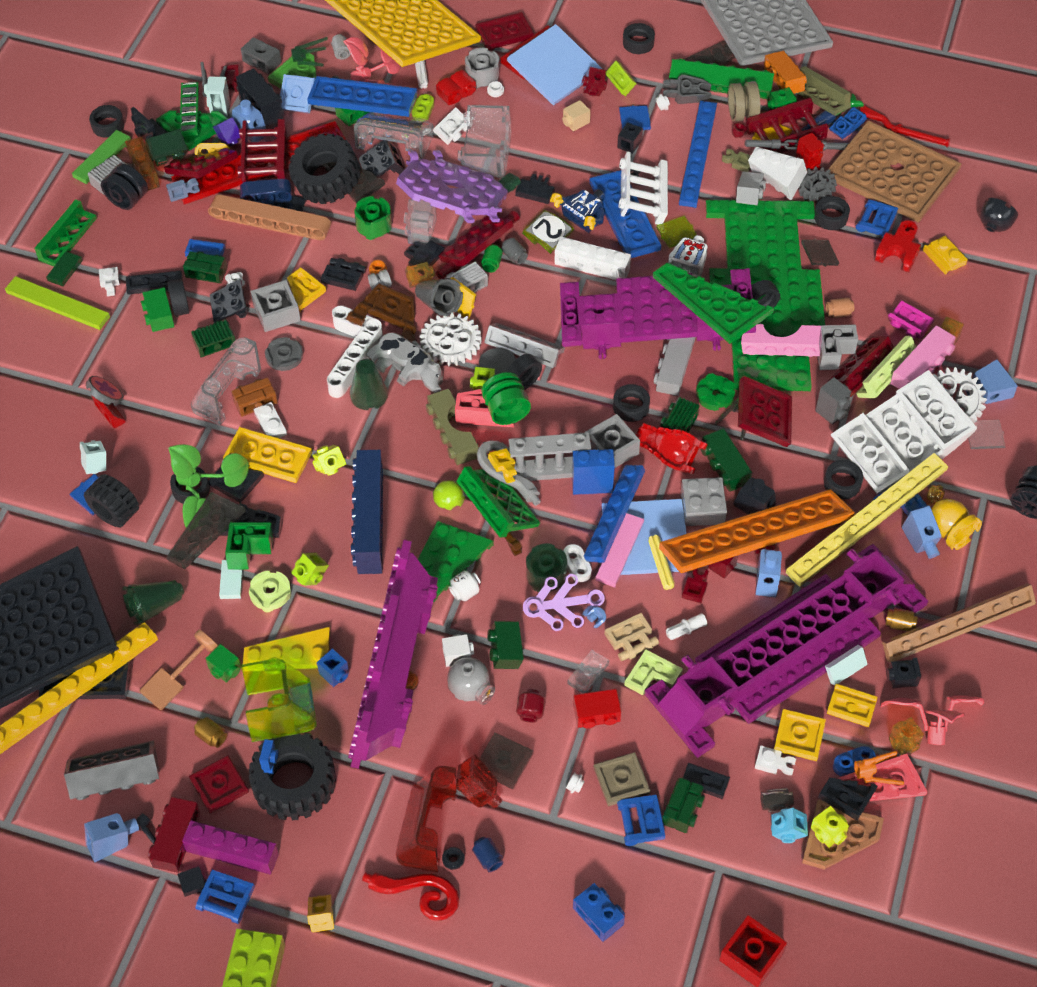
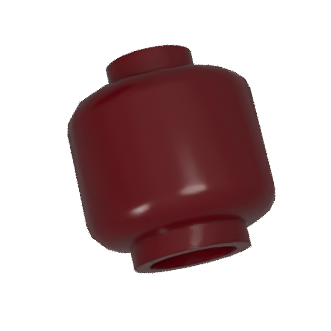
(530, 706)

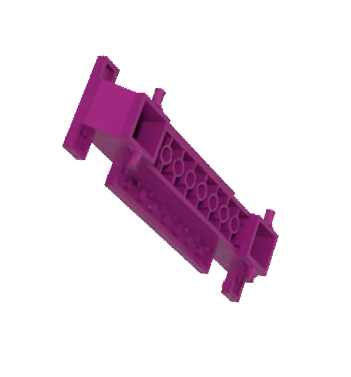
(783, 648)

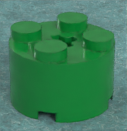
(373, 217)

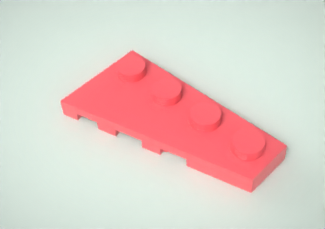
(898, 769)

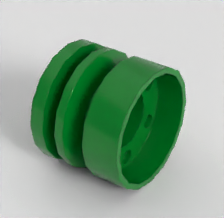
(505, 398)

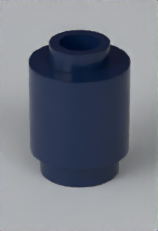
(487, 854)

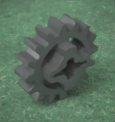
(817, 184)

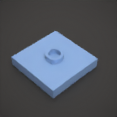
(295, 93)

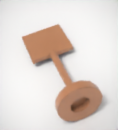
(164, 687)

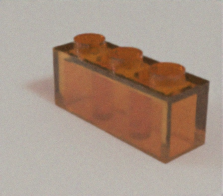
(142, 162)

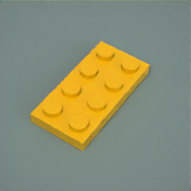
(270, 454)

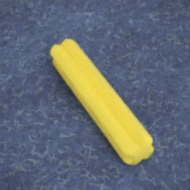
(661, 563)

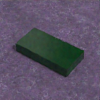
(64, 268)

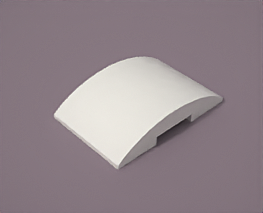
(904, 432)

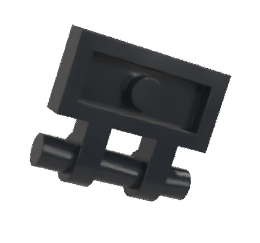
(341, 277)

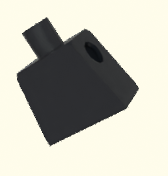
(755, 497)

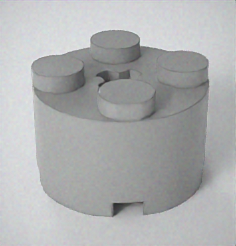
(482, 66)

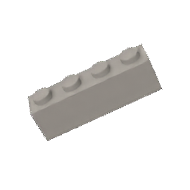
(673, 365)

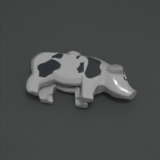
(408, 359)

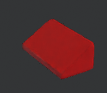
(110, 412)

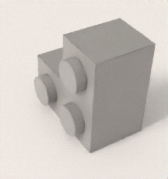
(835, 342)

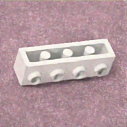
(592, 259)

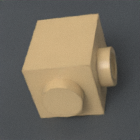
(576, 115)

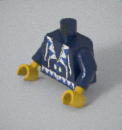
(582, 208)

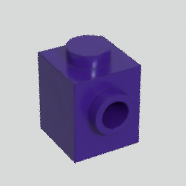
(227, 131)

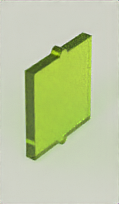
(675, 231)

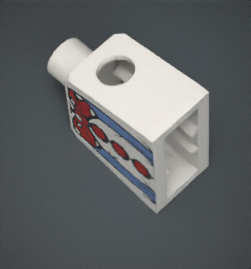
(690, 255)

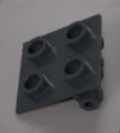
(228, 301)

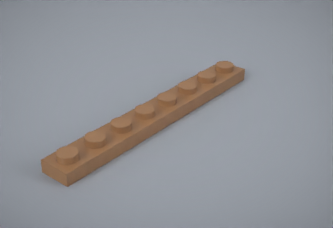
(959, 622)

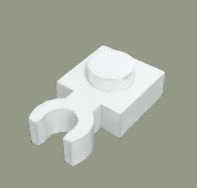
(771, 760)

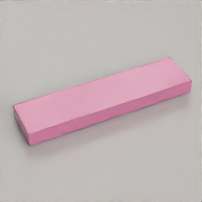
(620, 550)

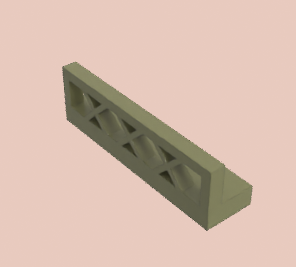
(825, 90)

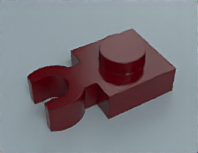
(230, 74)
(695, 587)

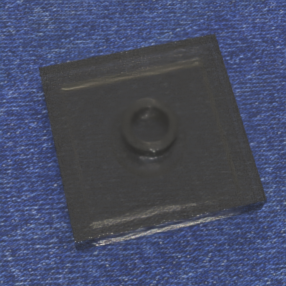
(506, 759)

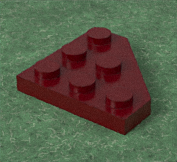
(200, 164)

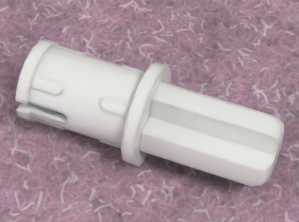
(686, 626)

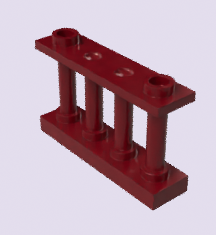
(783, 115)
(278, 157)

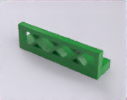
(60, 233)

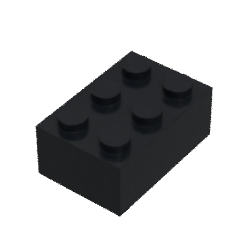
(261, 95)

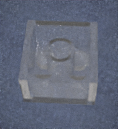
(419, 221)

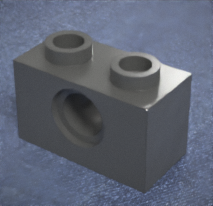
(261, 55)

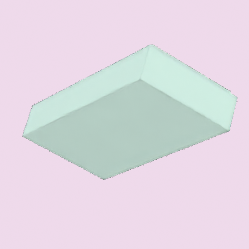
(230, 582)
(846, 665)

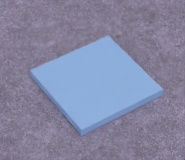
(552, 64)
(661, 519)

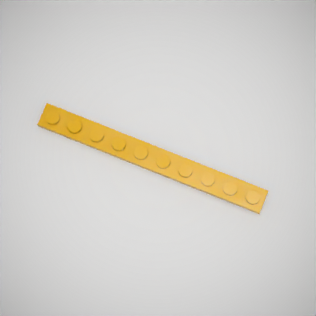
(74, 687)

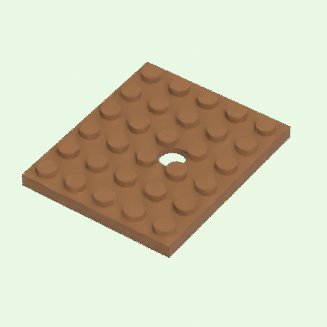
(867, 170)

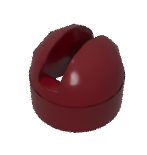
(738, 130)

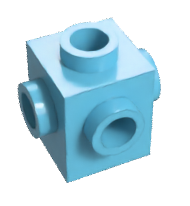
(789, 825)

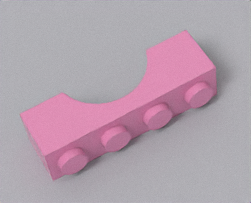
(802, 343)

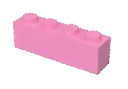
(924, 357)

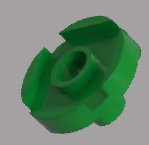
(715, 383)

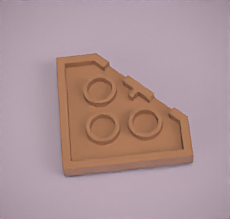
(859, 836)

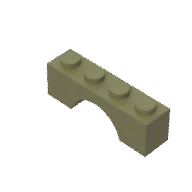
(460, 444)

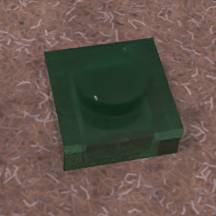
(510, 182)

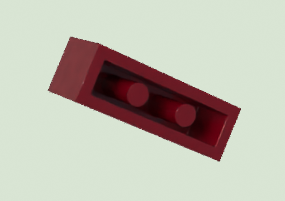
(168, 848)

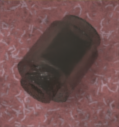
(776, 799)

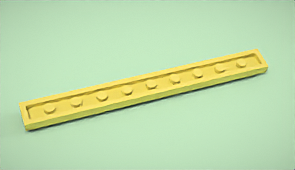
(866, 520)

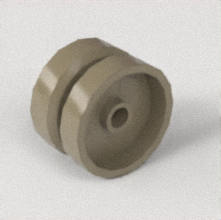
(743, 100)

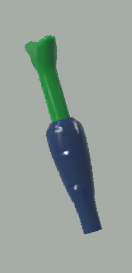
(827, 118)

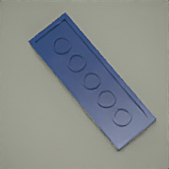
(362, 96)
(633, 229)

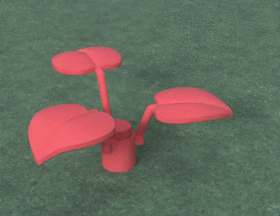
(359, 53)
(937, 729)

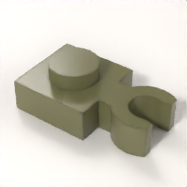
(739, 161)

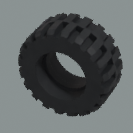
(316, 153)
(299, 800)

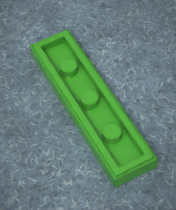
(107, 149)

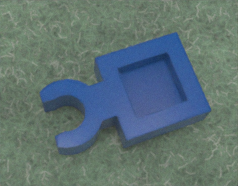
(268, 756)

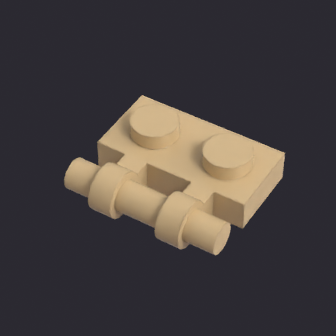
(629, 631)

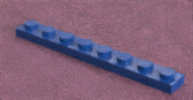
(698, 154)

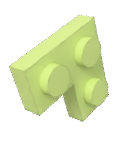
(652, 667)

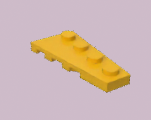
(299, 651)

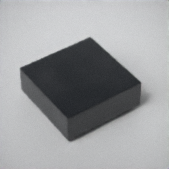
(191, 881)

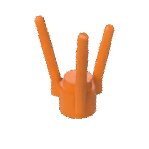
(867, 767)

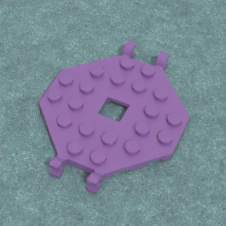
(475, 194)

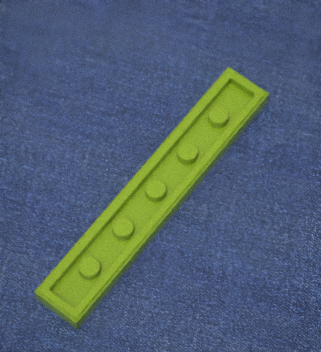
(57, 303)

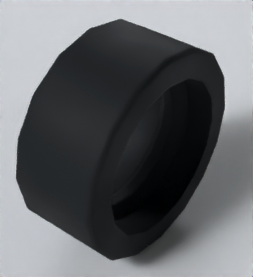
(638, 29)
(103, 112)
(836, 203)
(765, 287)
(178, 297)
(527, 369)
(631, 390)
(847, 467)
(181, 496)

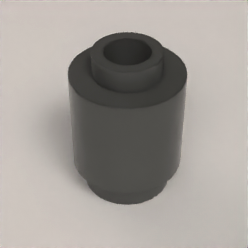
(514, 251)

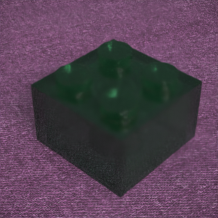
(166, 147)

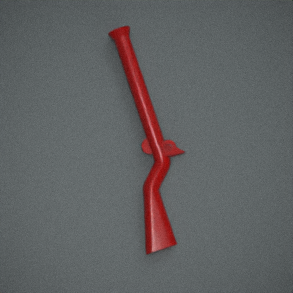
(872, 114)

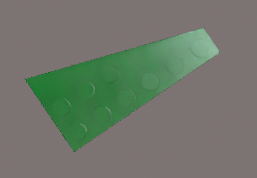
(714, 304)
(450, 553)

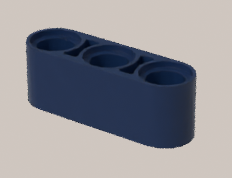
(267, 191)

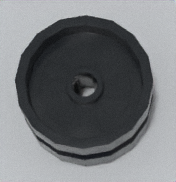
(124, 186)

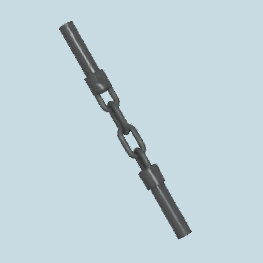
(777, 143)

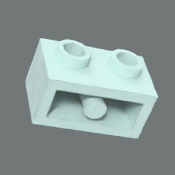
(217, 95)

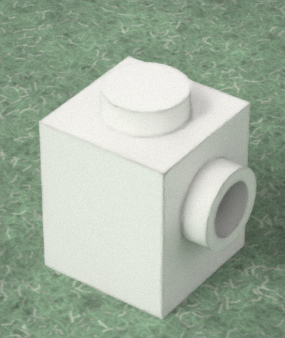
(456, 648)

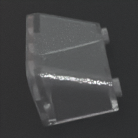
(411, 131)
(487, 139)
(237, 362)

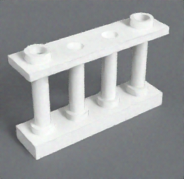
(660, 186)

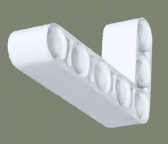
(365, 338)

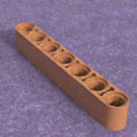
(269, 217)

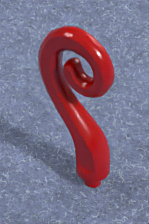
(387, 885)

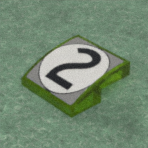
(547, 230)

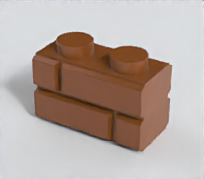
(253, 395)

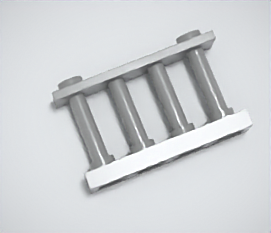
(539, 446)

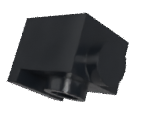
(904, 673)

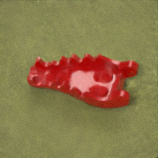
(671, 447)

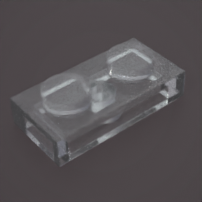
(588, 672)

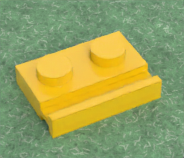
(945, 254)
(852, 705)

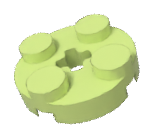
(273, 600)

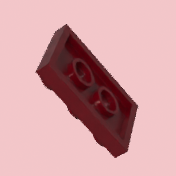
(504, 31)

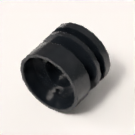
(1025, 494)

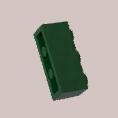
(726, 460)

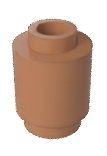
(839, 307)

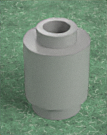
(339, 47)

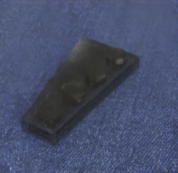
(205, 527)

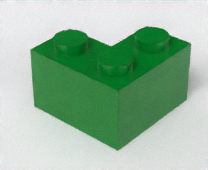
(247, 540)

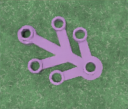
(559, 603)

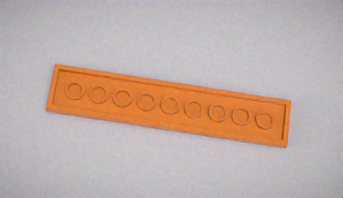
(755, 531)

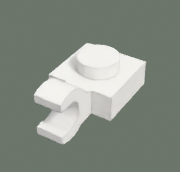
(109, 278)

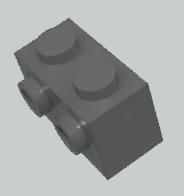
(833, 401)

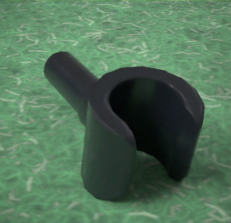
(142, 822)

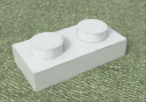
(270, 421)

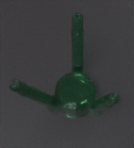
(299, 52)

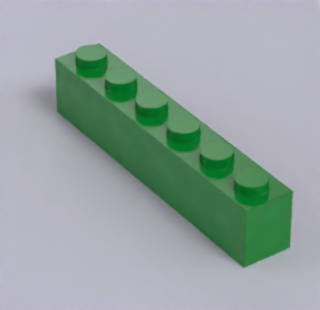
(721, 76)

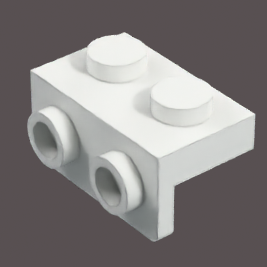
(451, 127)

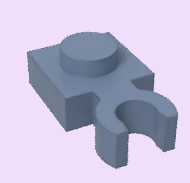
(179, 189)

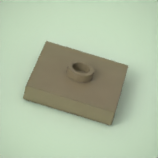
(621, 778)

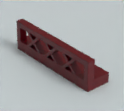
(863, 362)

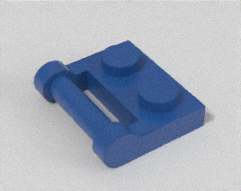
(882, 221)
(648, 818)
(227, 889)

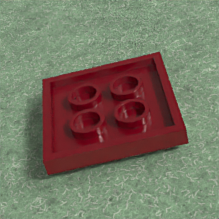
(765, 411)

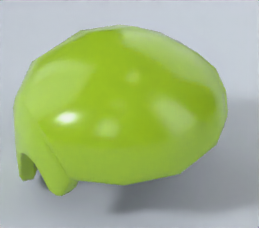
(448, 495)

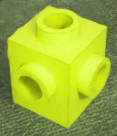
(328, 459)
(830, 827)

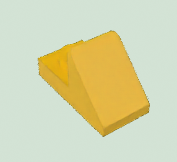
(320, 913)

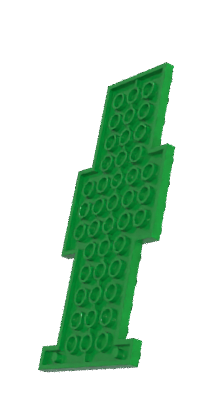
(768, 244)

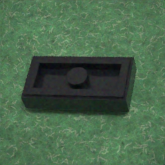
(712, 782)

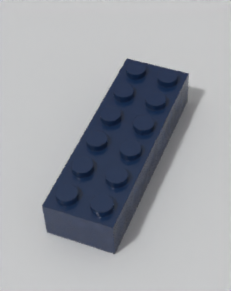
(367, 512)

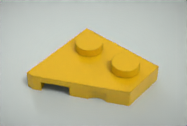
(304, 288)

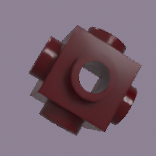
(594, 81)

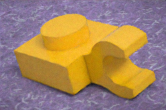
(503, 462)

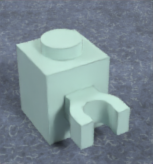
(93, 457)

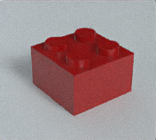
(753, 951)

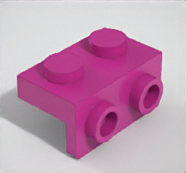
(910, 319)

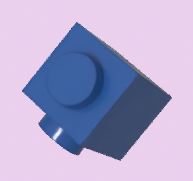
(333, 668)

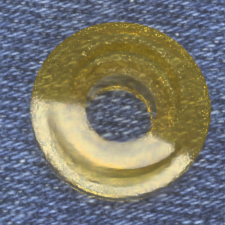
(935, 493)

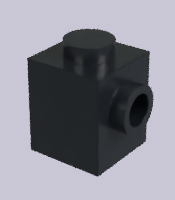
(630, 138)

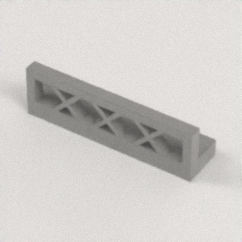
(523, 343)

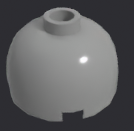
(467, 677)

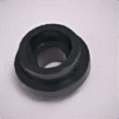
(453, 852)

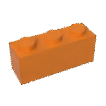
(785, 72)

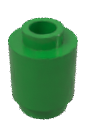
(491, 258)

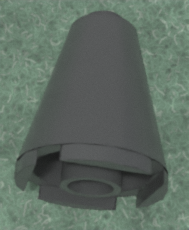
(440, 295)

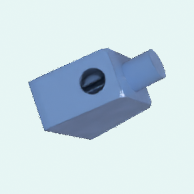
(251, 115)
(995, 382)
(922, 531)
(768, 566)
(108, 835)

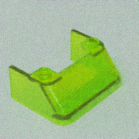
(286, 712)

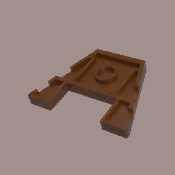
(388, 306)

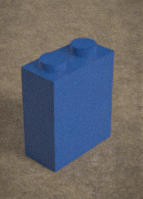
(592, 471)

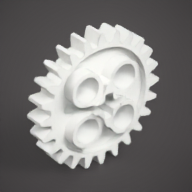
(450, 339)
(970, 404)

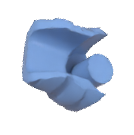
(593, 612)

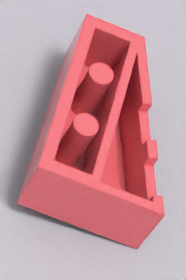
(472, 409)

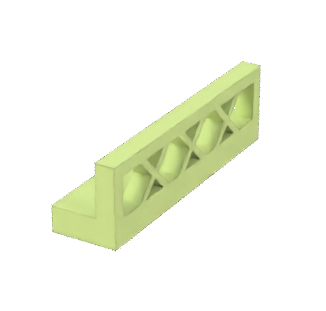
(883, 373)

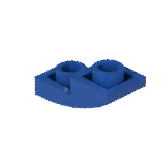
(849, 123)

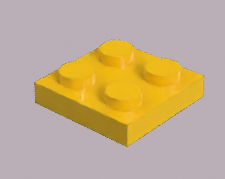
(800, 734)

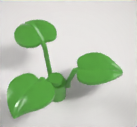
(185, 460)

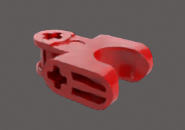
(900, 245)

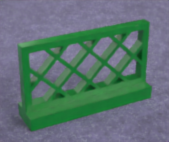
(491, 506)

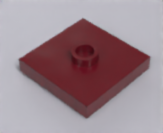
(219, 784)

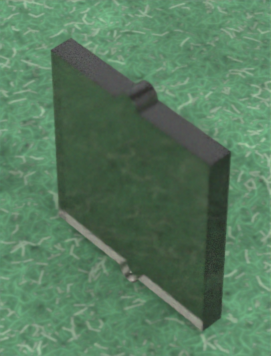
(820, 252)

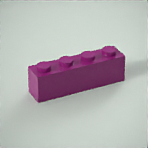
(230, 847)

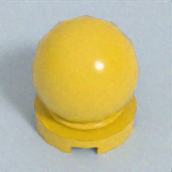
(955, 522)

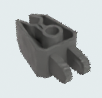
(687, 89)

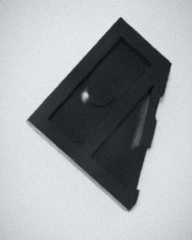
(847, 796)

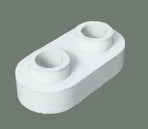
(577, 564)

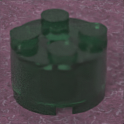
(545, 562)

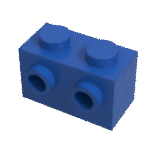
(599, 912)

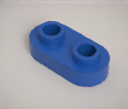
(850, 757)

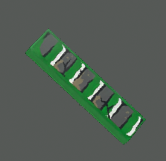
(189, 108)

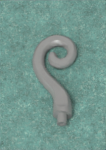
(522, 484)

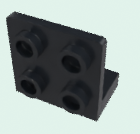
(144, 127)
(382, 159)

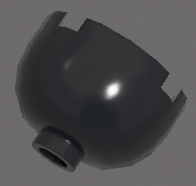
(997, 216)

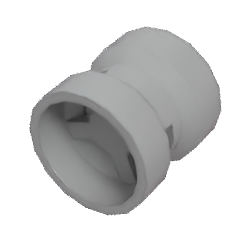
(380, 278)

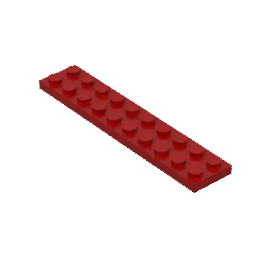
(227, 175)

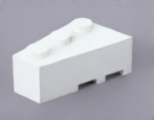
(779, 170)

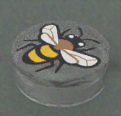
(485, 693)

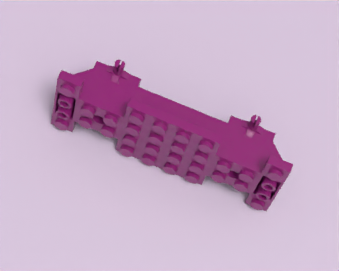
(636, 313)
(385, 699)

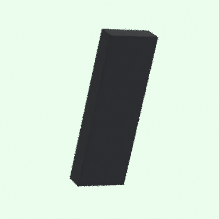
(148, 282)

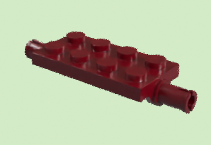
(474, 242)

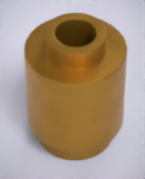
(901, 619)
(210, 732)

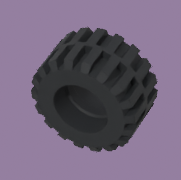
(111, 500)

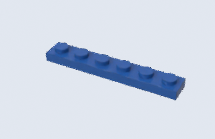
(614, 513)

